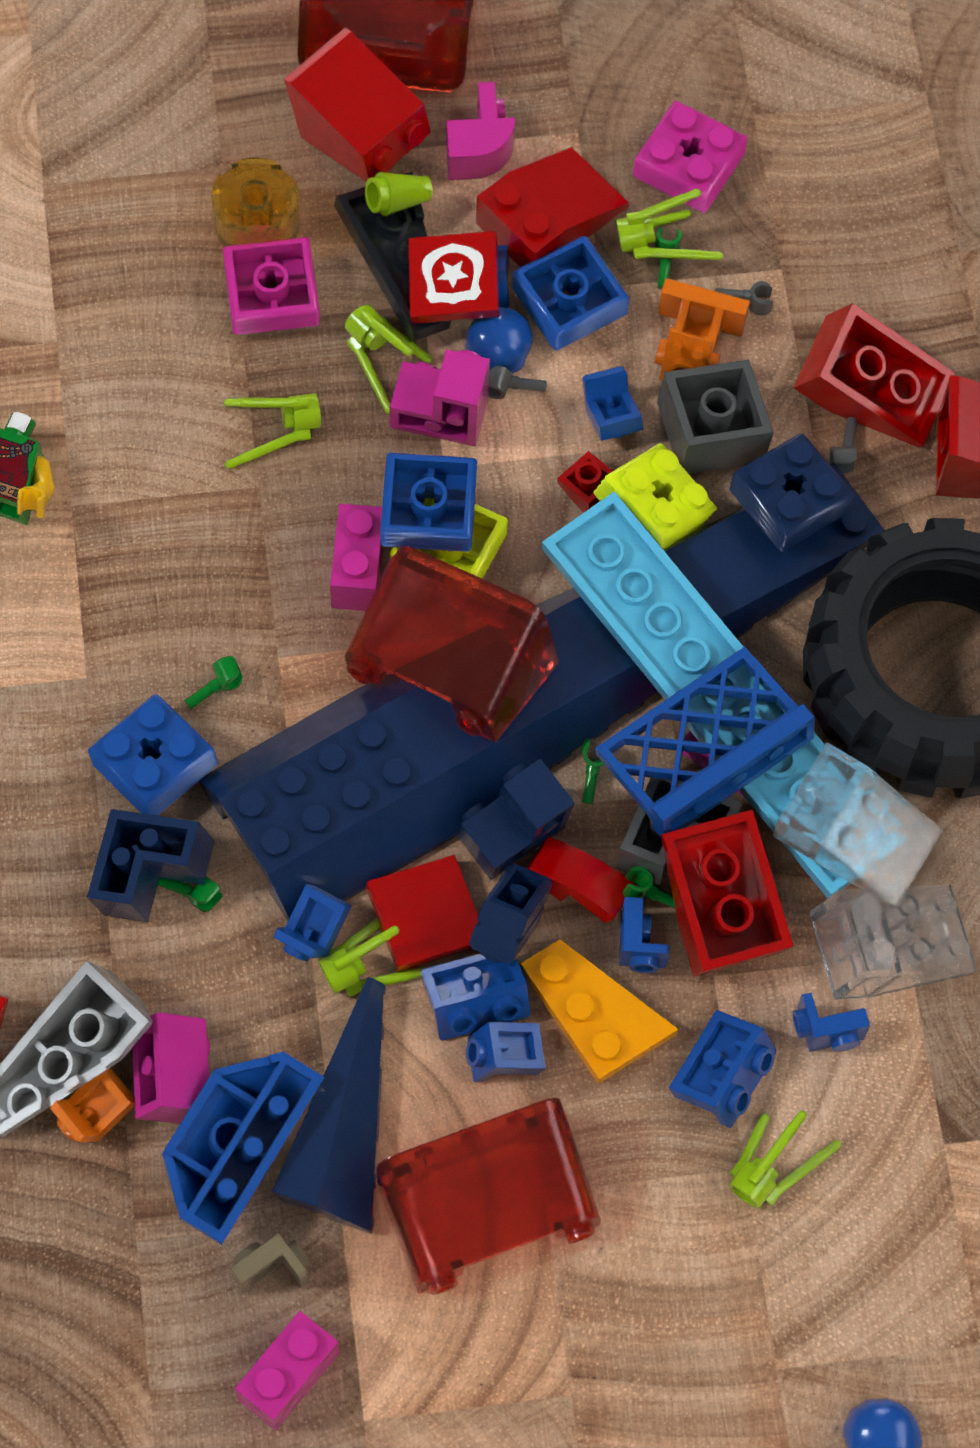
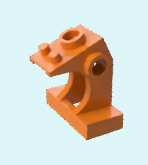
(698, 324)

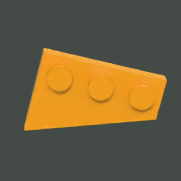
(594, 1011)

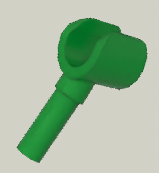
(665, 263)
(227, 678)
(592, 773)
(645, 880)
(201, 896)

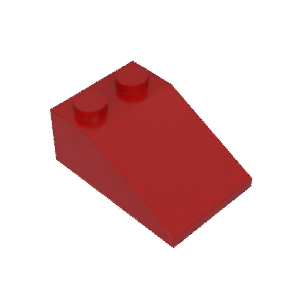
(547, 205)
(873, 375)
(724, 894)

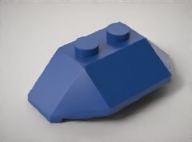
(234, 1138)

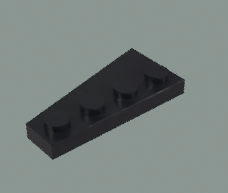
(386, 251)

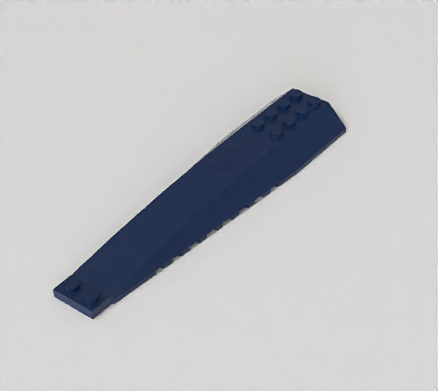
(395, 773)

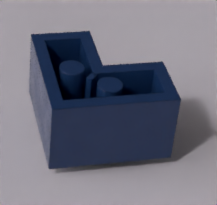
(515, 824)
(138, 853)

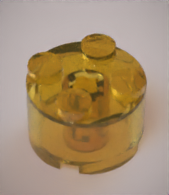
(255, 203)

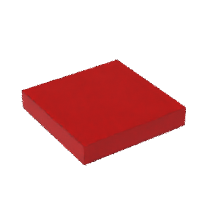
(429, 909)

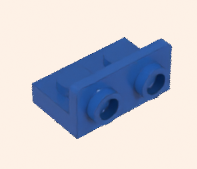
(475, 992)
(725, 1067)

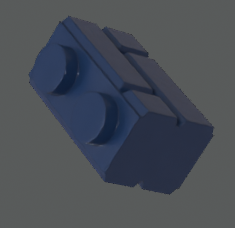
(510, 914)

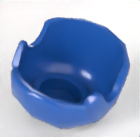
(501, 339)
(881, 1425)

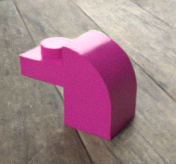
(482, 144)

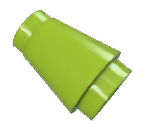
(396, 192)

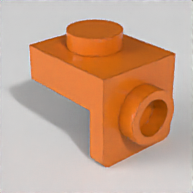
(94, 1108)

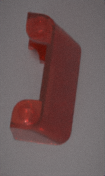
(416, 39)
(454, 640)
(486, 1193)

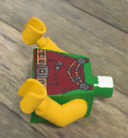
(24, 472)

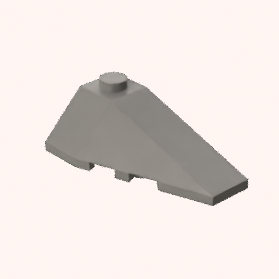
(72, 1042)

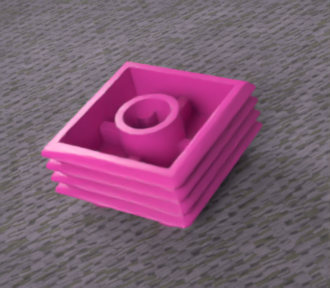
(713, 152)
(280, 262)

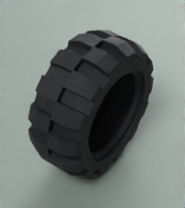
(846, 686)

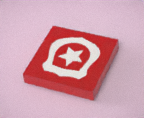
(453, 277)

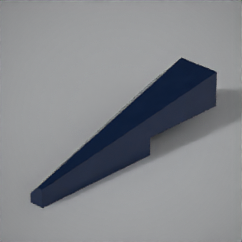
(335, 1147)

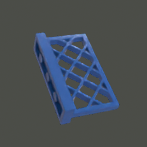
(737, 763)

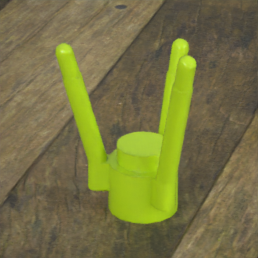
(638, 231)
(372, 332)
(297, 412)
(344, 964)
(756, 1180)

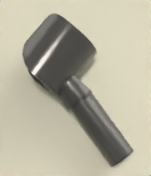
(756, 305)
(501, 378)
(846, 455)

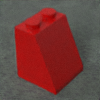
(355, 107)
(959, 440)

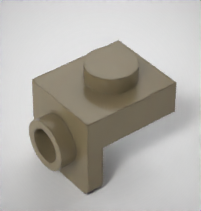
(259, 1262)

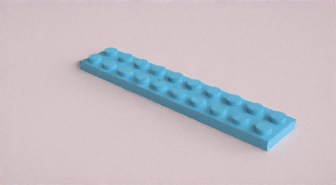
(674, 642)

